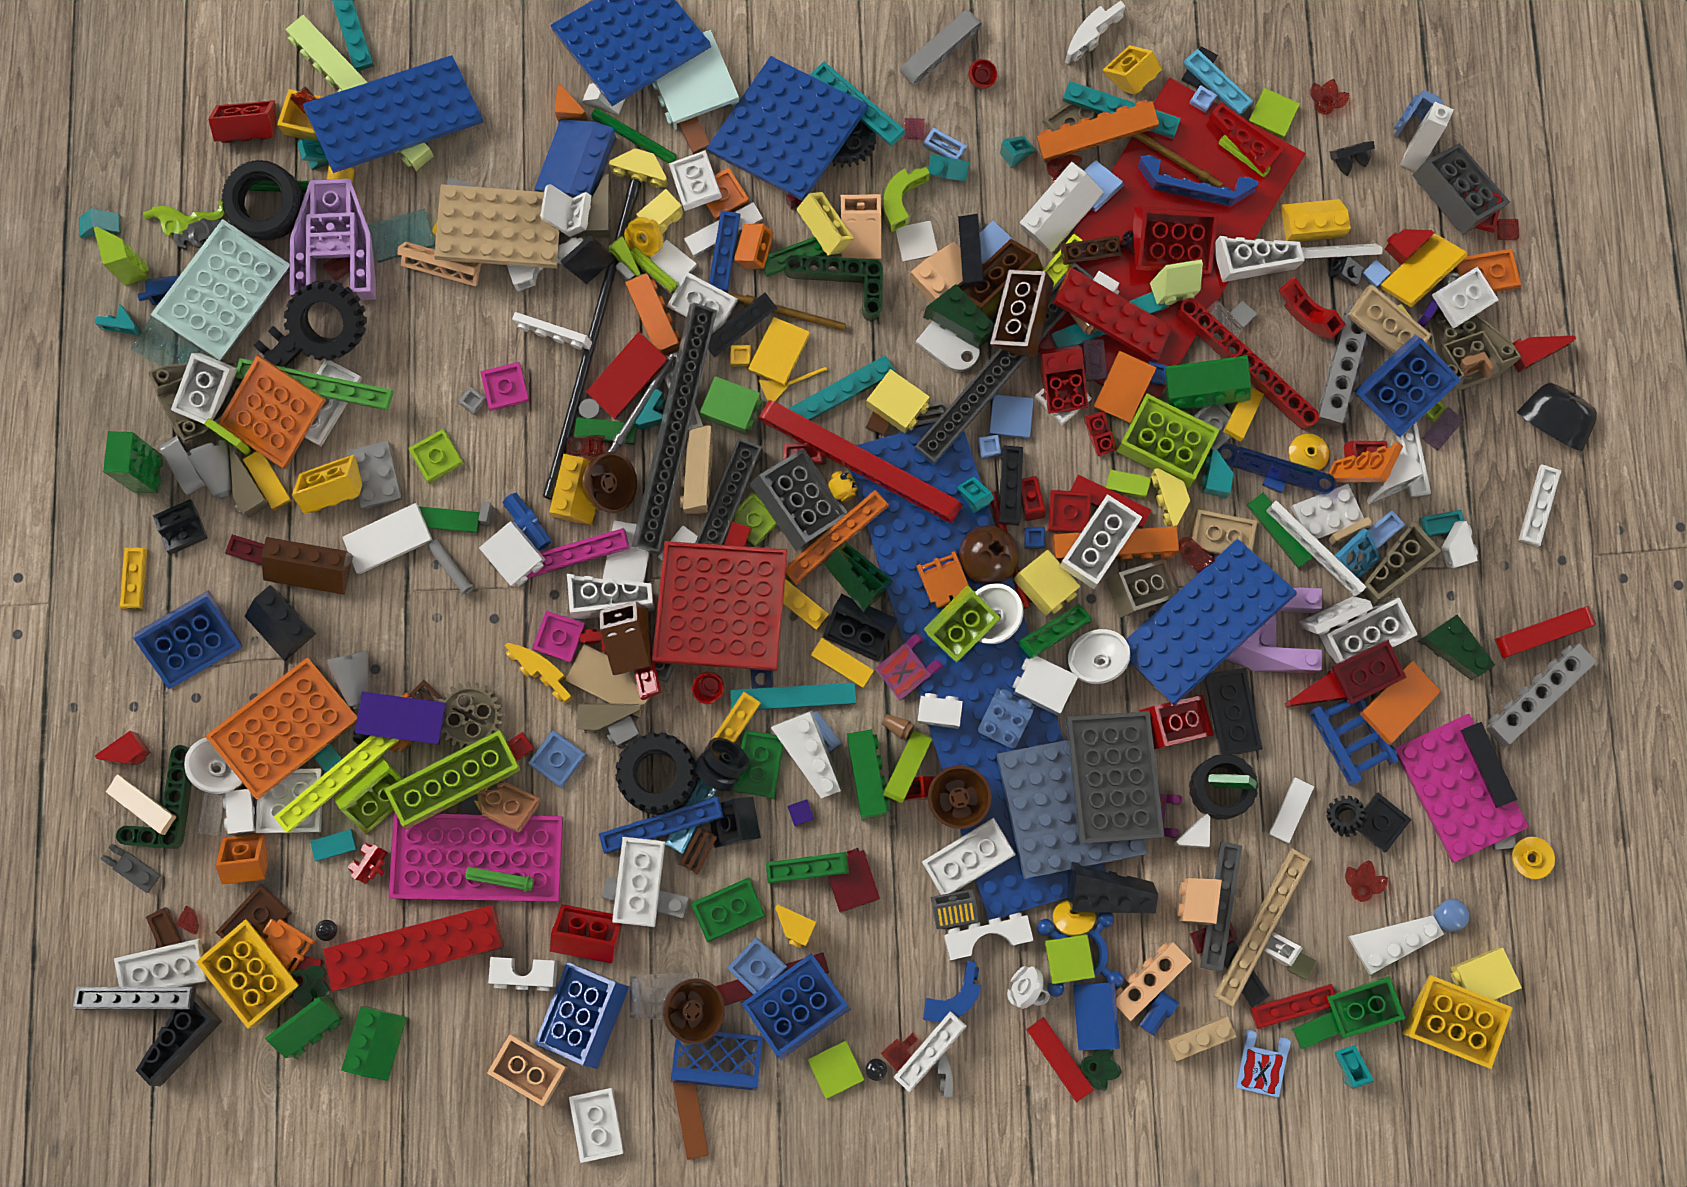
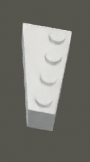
(1257, 257)
(591, 594)
(808, 749)

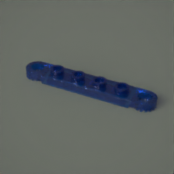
(1277, 469)

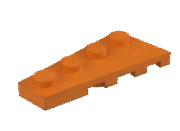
(1368, 466)

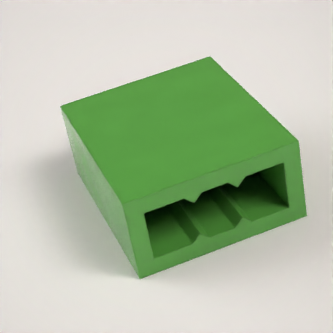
(731, 405)

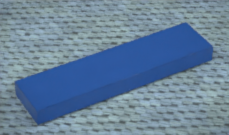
(724, 250)

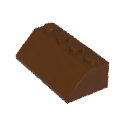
(995, 271)
(1022, 312)
(306, 565)

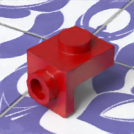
(591, 636)

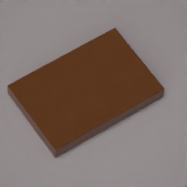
(258, 910)

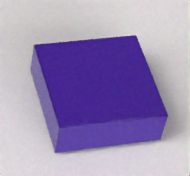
(800, 812)

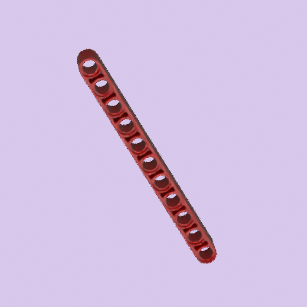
(860, 461)

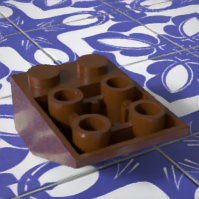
(626, 637)

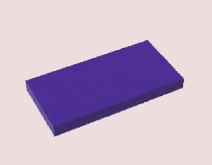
(400, 718)

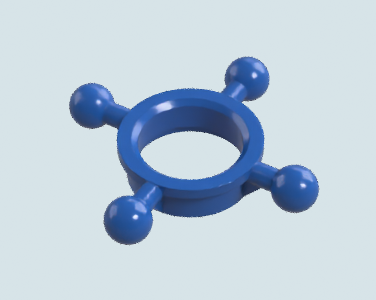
(1104, 919)

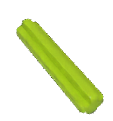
(1226, 143)
(654, 270)

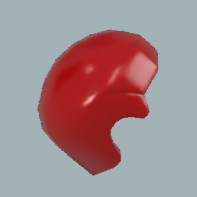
(982, 73)
(707, 687)

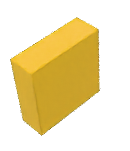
(740, 355)

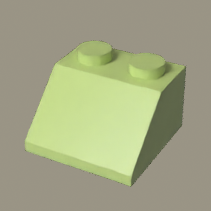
(1177, 282)

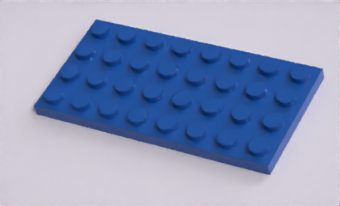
(392, 113)
(1207, 621)

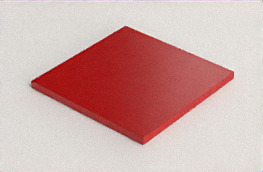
(720, 606)

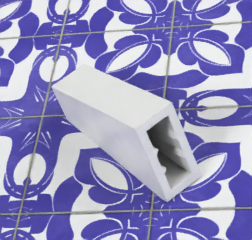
(1426, 136)

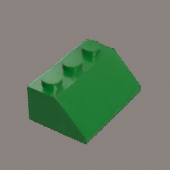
(305, 1027)
(374, 1043)

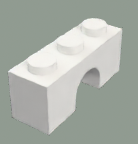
(503, 972)

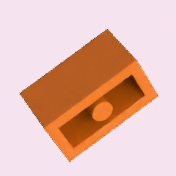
(753, 246)

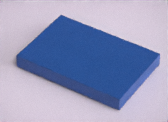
(1096, 1016)

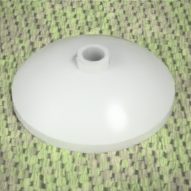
(1005, 604)
(1097, 648)
(199, 768)

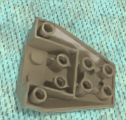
(1471, 339)
(166, 384)

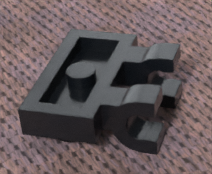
(282, 353)

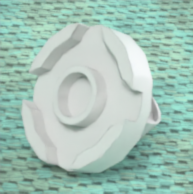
(1027, 988)

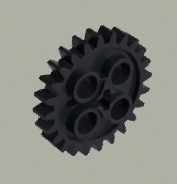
(855, 148)

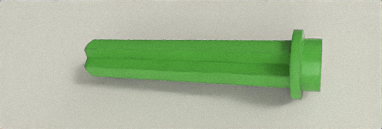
(499, 878)

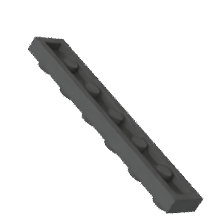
(1217, 934)

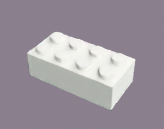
(1100, 541)

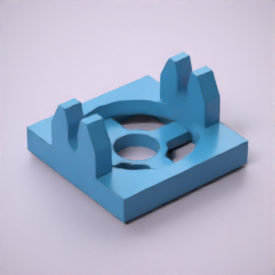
(1370, 553)

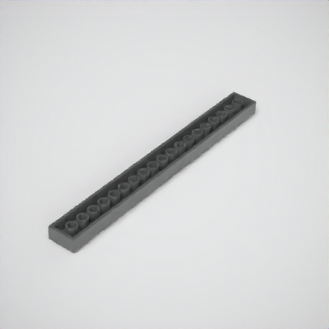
(982, 389)
(674, 428)
(724, 504)

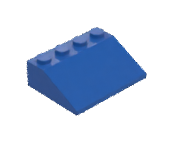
(577, 157)
(1407, 385)
(187, 639)
(795, 1006)
(581, 1015)

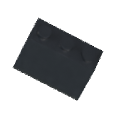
(278, 622)
(859, 630)

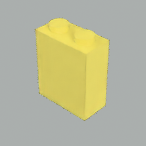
(898, 401)
(1047, 583)
(1487, 974)

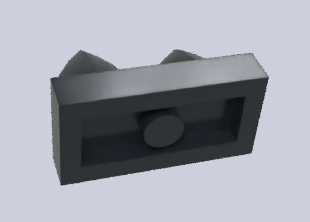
(1345, 159)

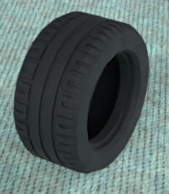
(237, 187)

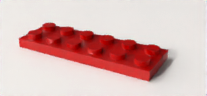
(1112, 315)

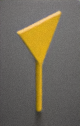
(774, 390)

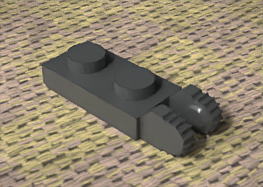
(132, 869)

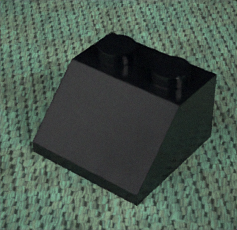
(738, 824)

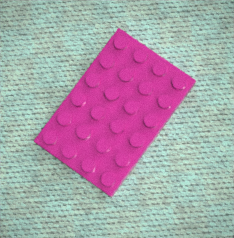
(1455, 792)

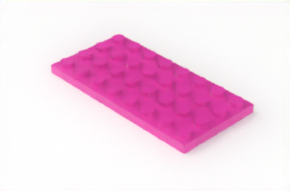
(435, 855)

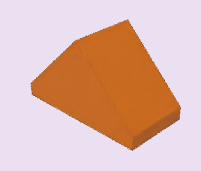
(567, 107)

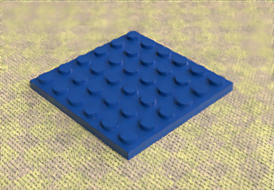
(629, 42)
(787, 128)

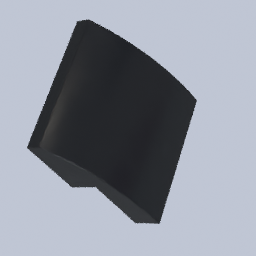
(180, 526)

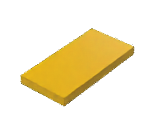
(1423, 270)

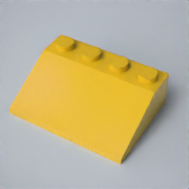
(248, 974)
(1458, 1021)

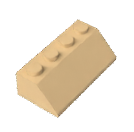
(698, 471)

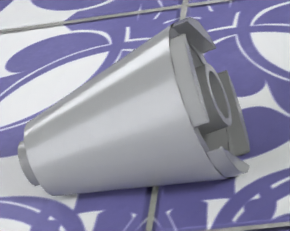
(213, 467)
(351, 676)

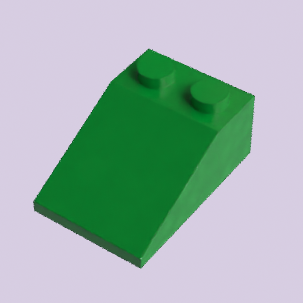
(1366, 1007)

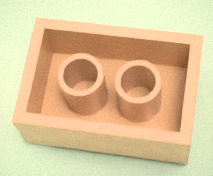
(527, 1069)

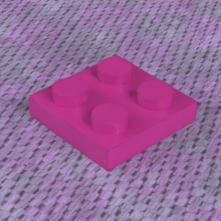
(504, 386)
(558, 636)

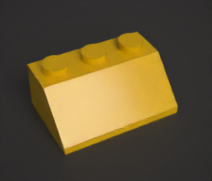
(1315, 220)
(328, 485)
(568, 497)

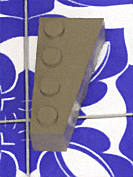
(1404, 560)

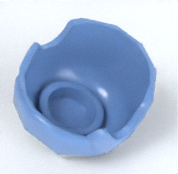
(1451, 915)

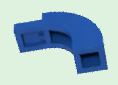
(937, 1010)

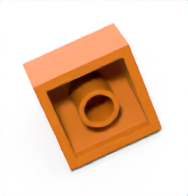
(242, 858)

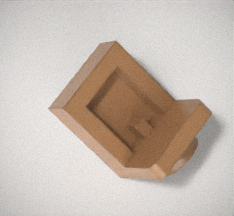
(1477, 363)

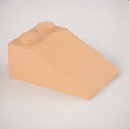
(939, 272)
(1199, 901)

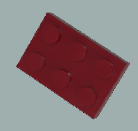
(1368, 672)

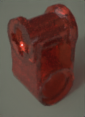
(588, 445)
(1197, 556)

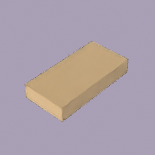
(1349, 531)

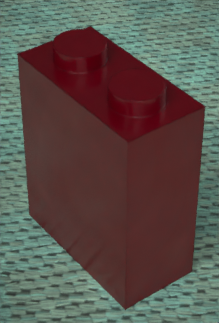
(855, 887)

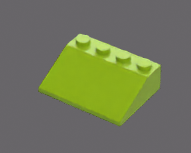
(1168, 440)

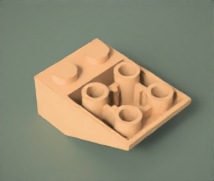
(863, 220)

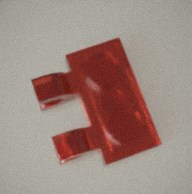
(897, 1052)

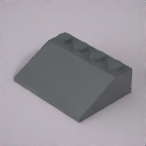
(1449, 178)
(798, 499)

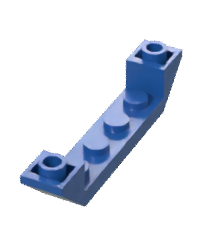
(1185, 187)

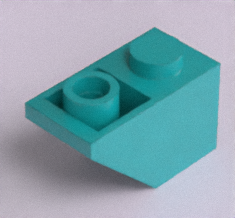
(1218, 476)

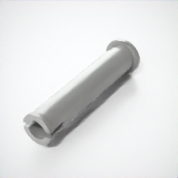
(450, 567)

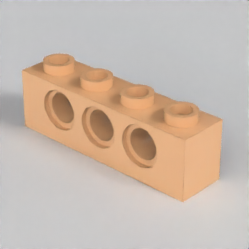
(1177, 962)

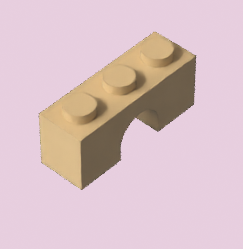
(1200, 1039)

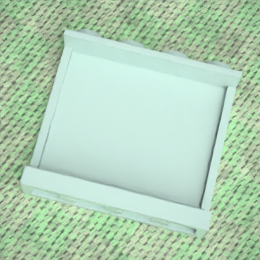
(696, 86)

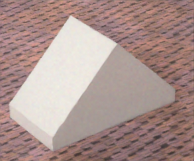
(595, 98)
(1197, 835)
(1282, 949)

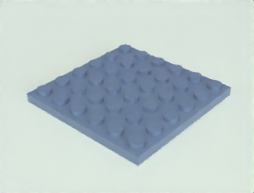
(1044, 813)

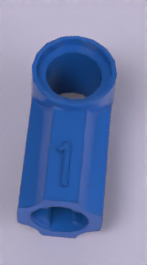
(1161, 1008)

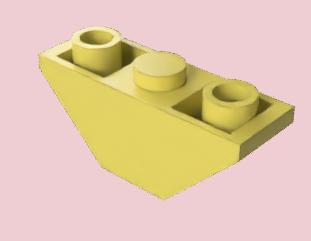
(639, 166)
(1171, 496)

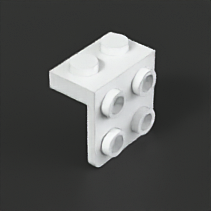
(564, 212)

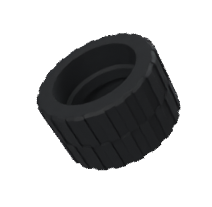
(1199, 795)

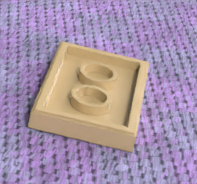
(1218, 531)

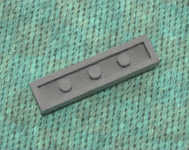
(668, 902)

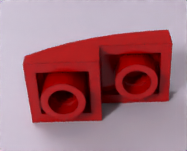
(1100, 433)

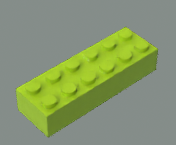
(452, 779)

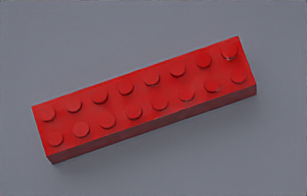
(413, 948)

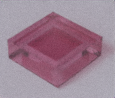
(914, 128)

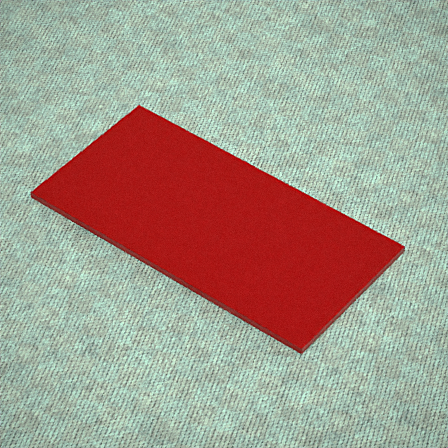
(1198, 143)

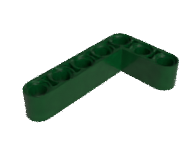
(842, 275)
(139, 834)

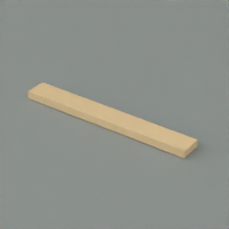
(1261, 928)

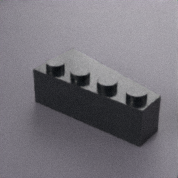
(1108, 892)
(177, 1041)

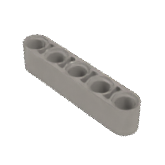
(940, 47)

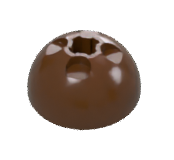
(610, 482)
(982, 561)
(965, 787)
(704, 1011)

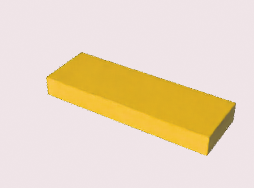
(1243, 415)
(267, 480)
(133, 578)
(842, 663)
(738, 717)

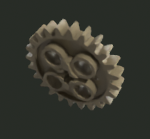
(478, 698)

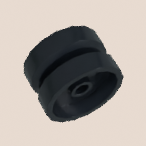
(721, 764)

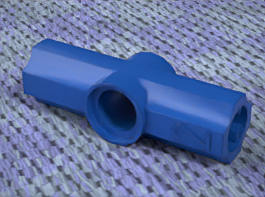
(527, 521)

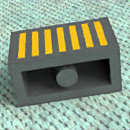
(954, 909)

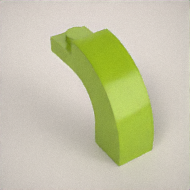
(899, 185)

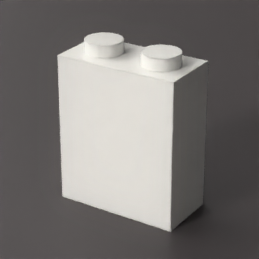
(513, 554)
(1044, 684)

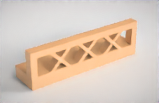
(426, 255)

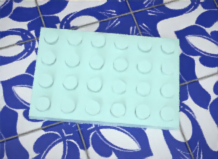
(221, 290)

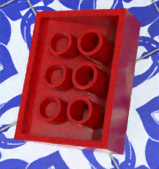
(1173, 237)

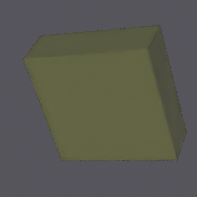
(1302, 966)

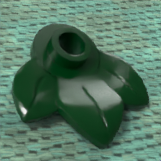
(311, 986)
(1104, 1068)

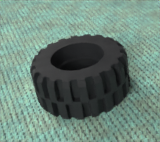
(307, 338)
(636, 753)

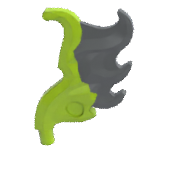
(186, 228)

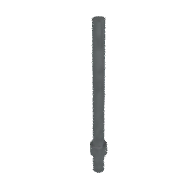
(620, 439)

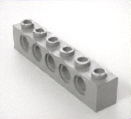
(1327, 412)
(1580, 662)

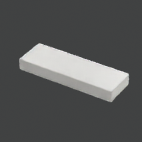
(1291, 810)

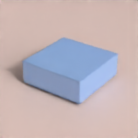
(1203, 99)
(1375, 273)
(989, 446)

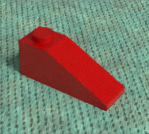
(1538, 348)
(1323, 690)

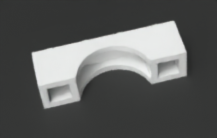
(525, 276)
(1015, 931)

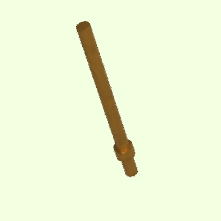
(1203, 175)
(746, 300)

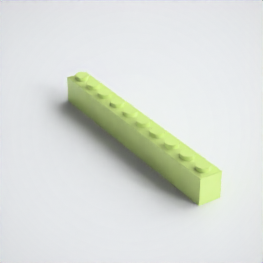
(342, 75)

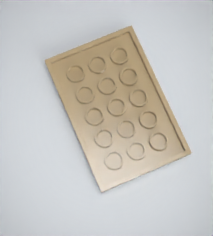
(494, 227)

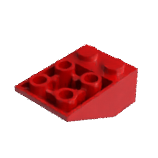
(1063, 378)

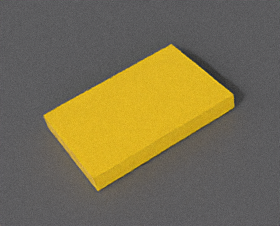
(779, 351)

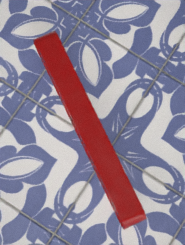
(1257, 367)

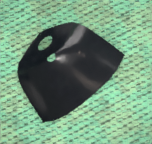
(1558, 417)

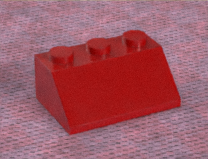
(243, 121)
(585, 934)

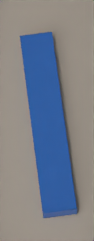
(663, 824)

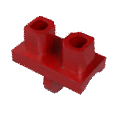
(369, 865)

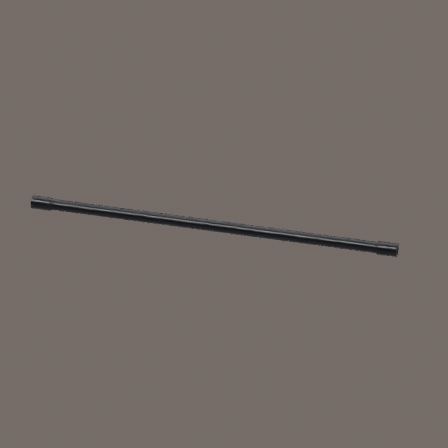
(631, 197)

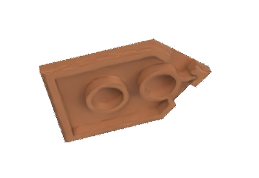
(508, 805)

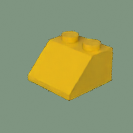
(1133, 69)
(795, 926)

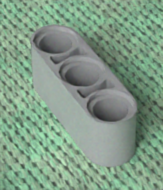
(175, 455)

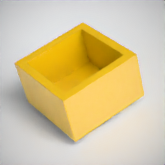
(295, 122)

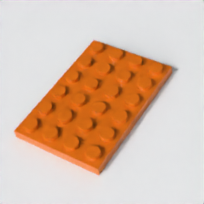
(282, 728)

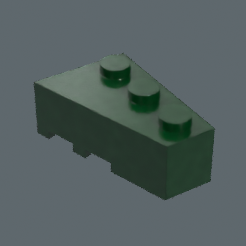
(961, 316)
(857, 575)
(1458, 647)

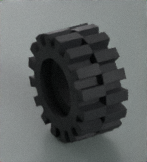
(1349, 827)

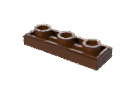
(1080, 251)

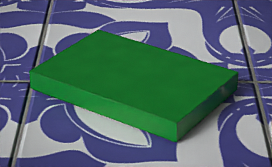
(764, 764)
(728, 909)

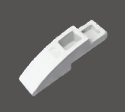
(1089, 31)

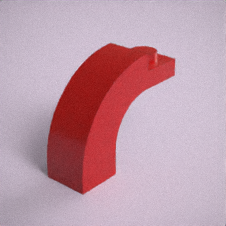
(1308, 313)

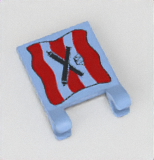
(1261, 1068)

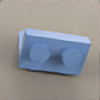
(1418, 107)
(1006, 718)

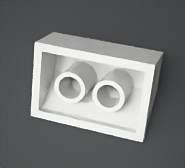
(1402, 475)

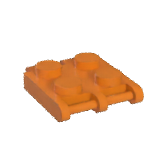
(942, 580)
(286, 942)

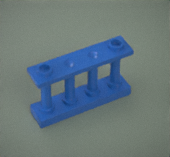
(1342, 753)

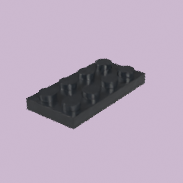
(1233, 712)

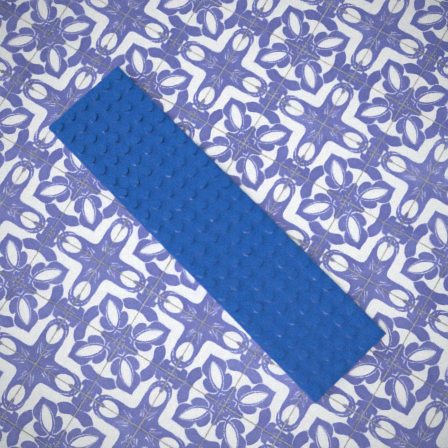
(910, 537)

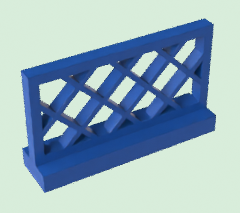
(720, 1078)

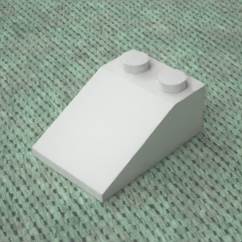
(203, 387)

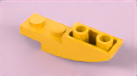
(534, 665)

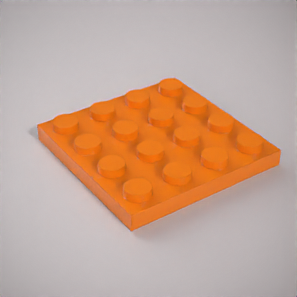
(271, 411)

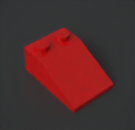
(1179, 723)

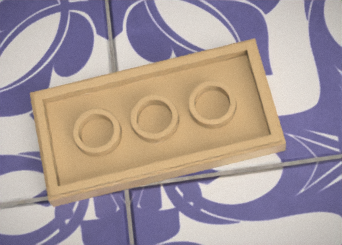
(1385, 320)
(594, 675)

